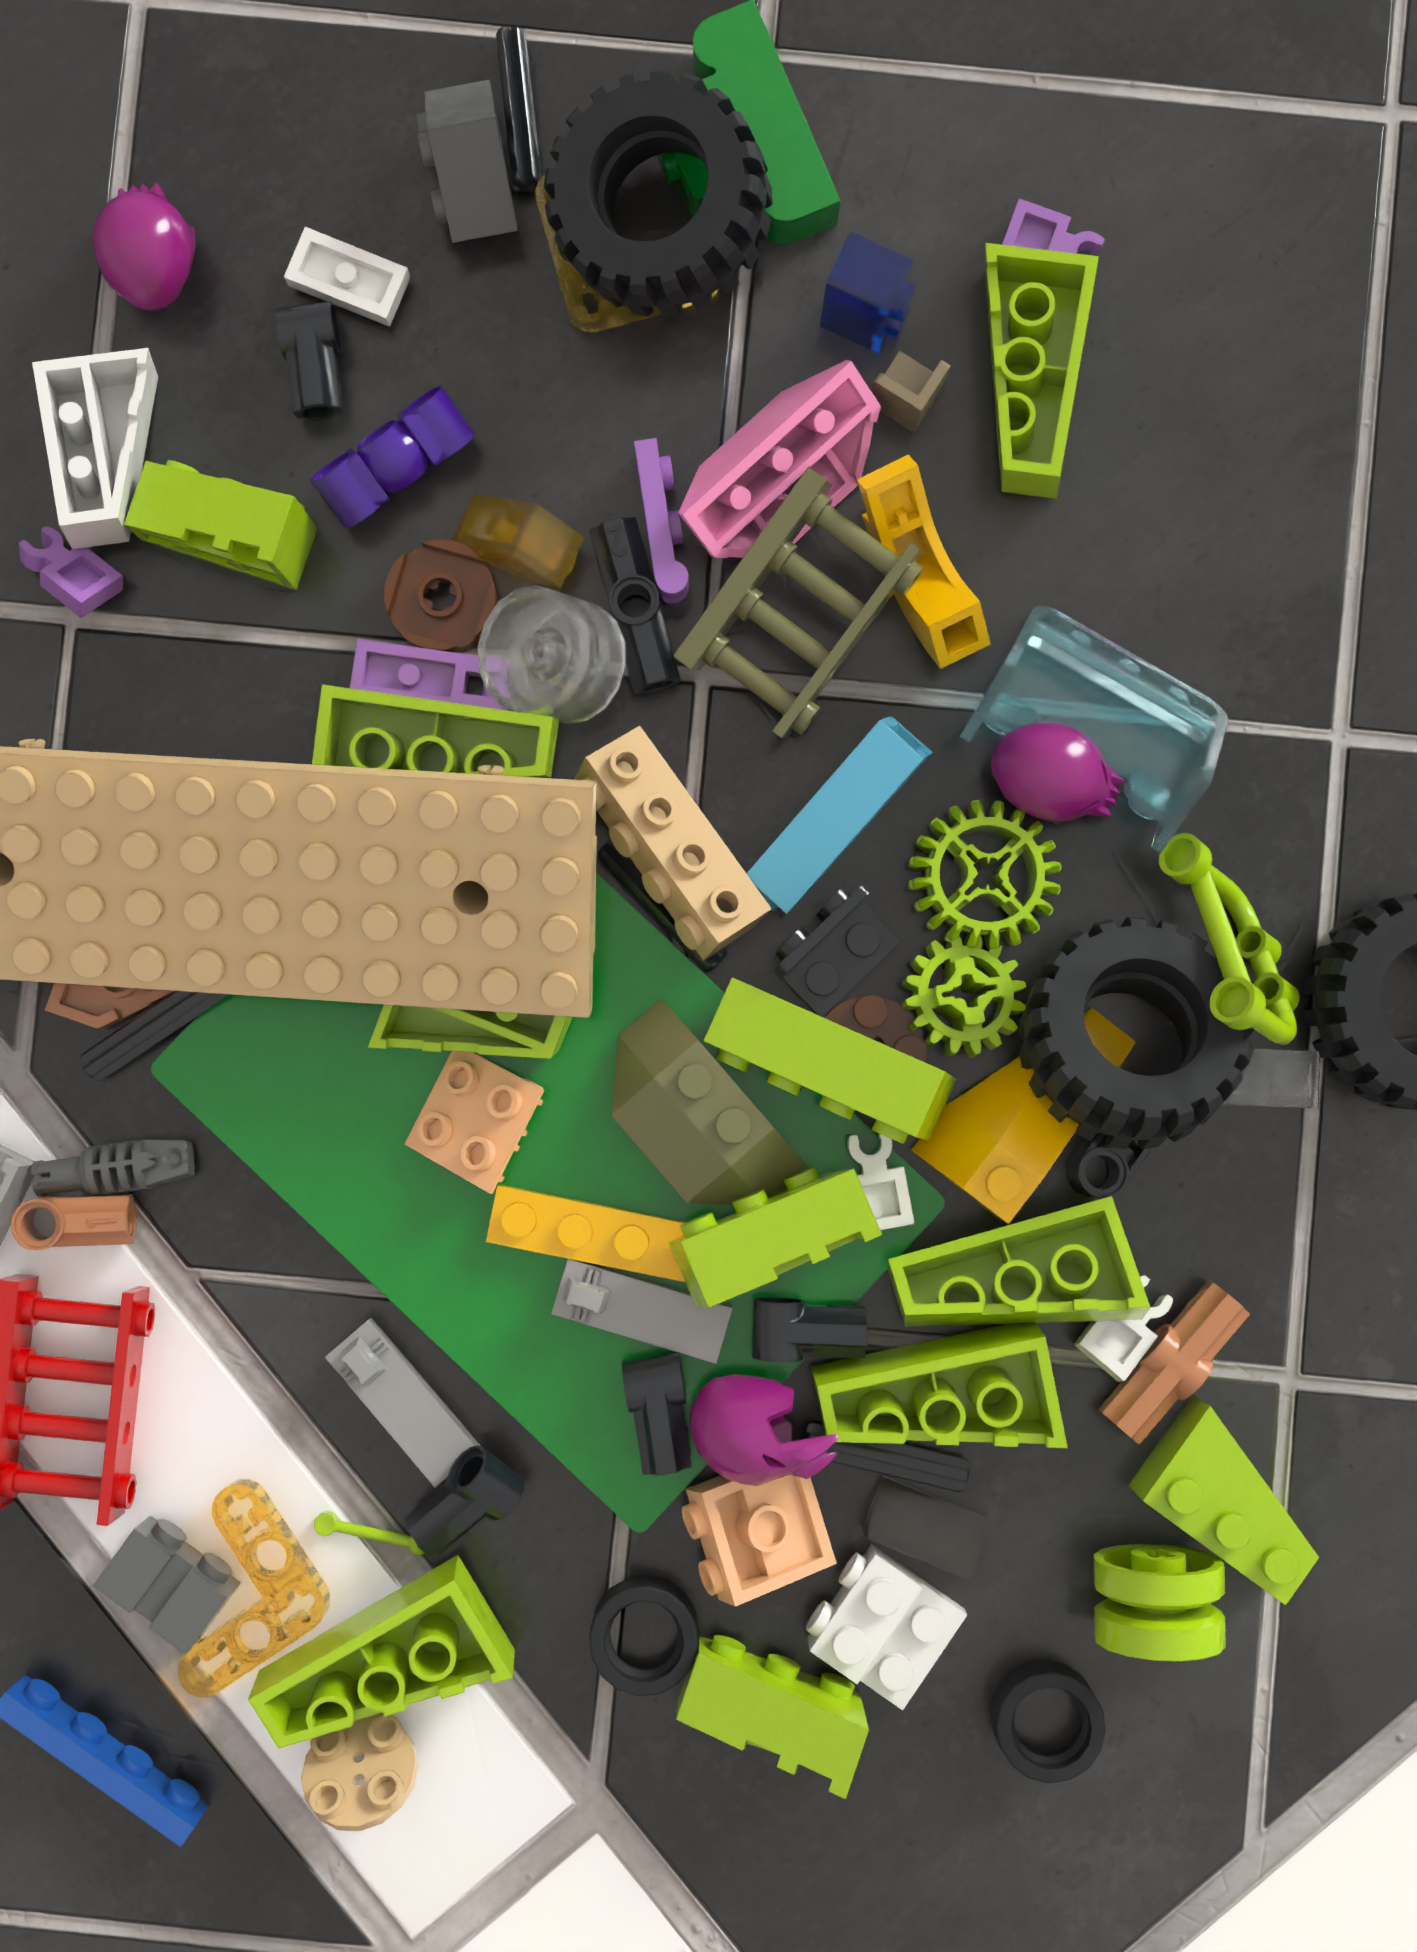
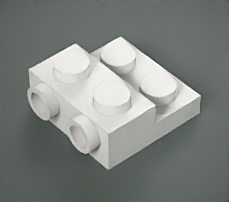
(883, 1626)

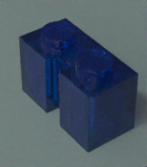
(867, 293)

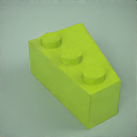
(222, 522)
(470, 1031)
(772, 1234)
(1220, 1499)
(775, 1709)

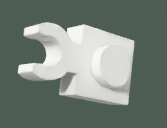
(883, 1186)
(1121, 1343)

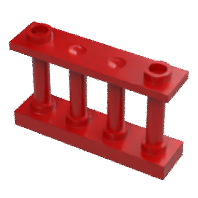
(21, 1310)

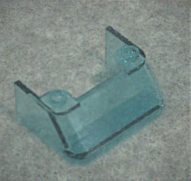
(1137, 715)

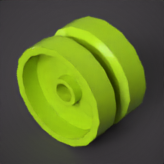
(1159, 1602)

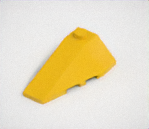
(1001, 1137)

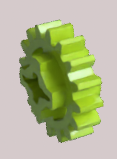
(965, 1018)

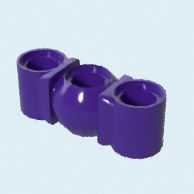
(392, 457)

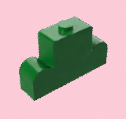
(741, 61)

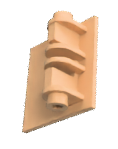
(475, 1118)

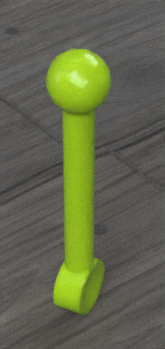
(328, 1522)

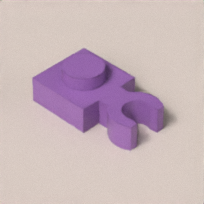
(1046, 230)
(74, 576)

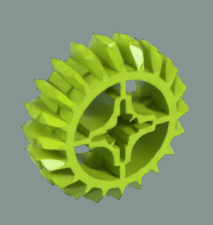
(965, 856)

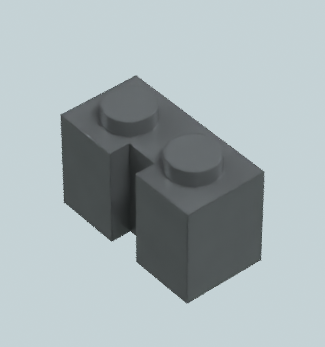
(168, 1582)

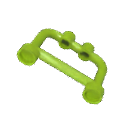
(1235, 998)

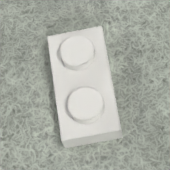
(347, 276)

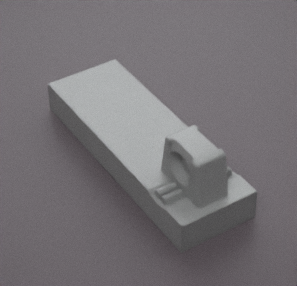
(641, 1310)
(401, 1400)

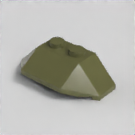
(694, 1115)

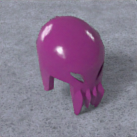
(144, 247)
(1054, 773)
(742, 1424)

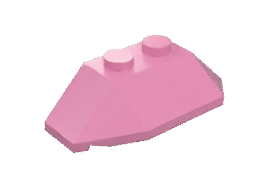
(744, 482)

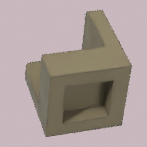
(909, 390)

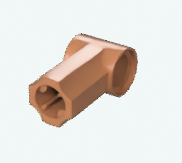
(78, 1221)

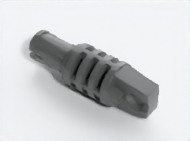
(116, 1168)

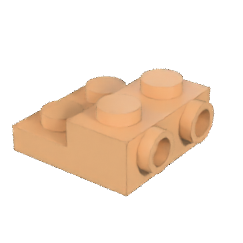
(756, 1535)

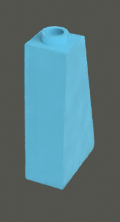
(838, 813)

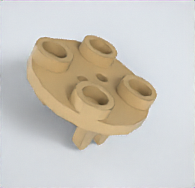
(387, 1773)

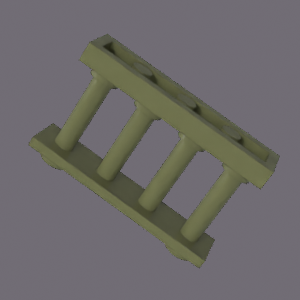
(775, 552)

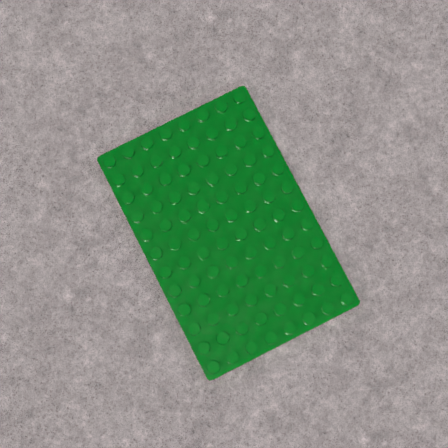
(328, 1134)

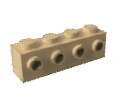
(672, 844)

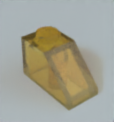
(520, 539)

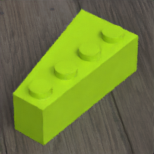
(1032, 1271)
(946, 1390)
(394, 1653)

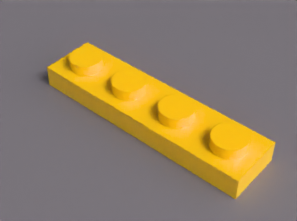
(584, 1232)

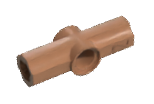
(1175, 1362)

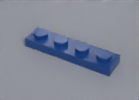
(115, 1769)

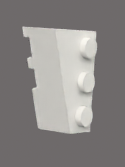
(96, 438)

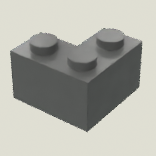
(465, 146)

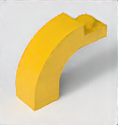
(939, 603)

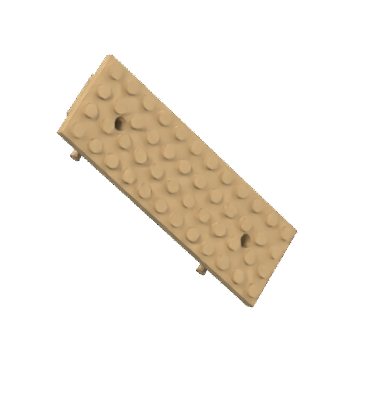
(298, 880)

